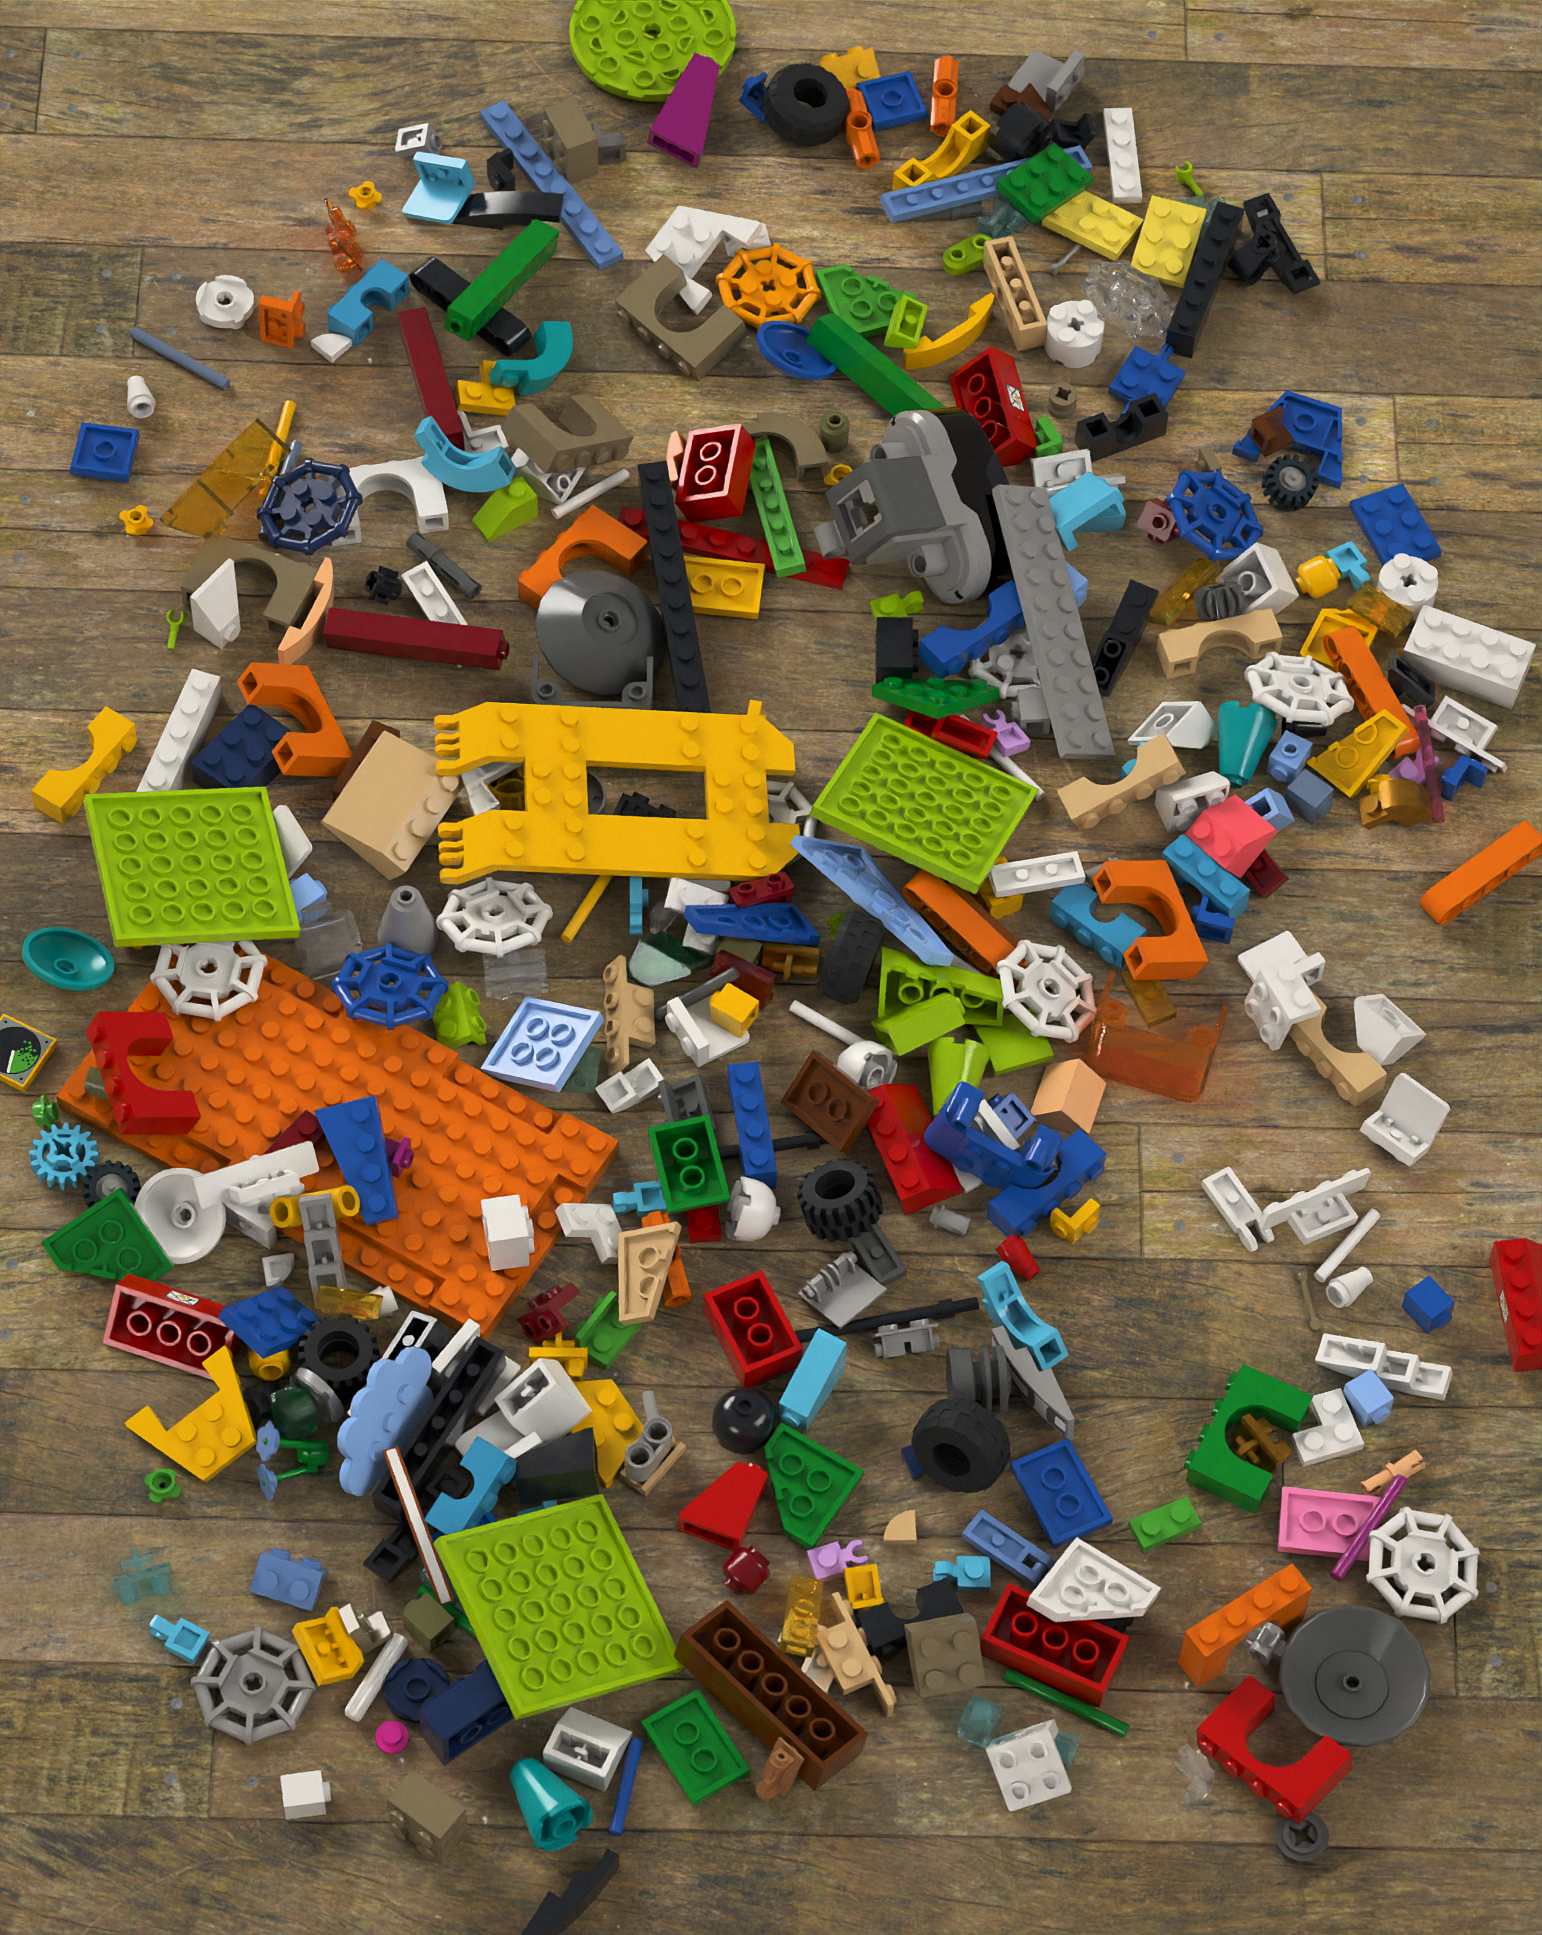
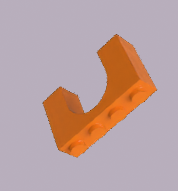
(590, 535)
(293, 688)
(1154, 888)
(1276, 1600)

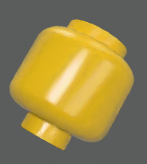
(1317, 577)
(271, 1367)

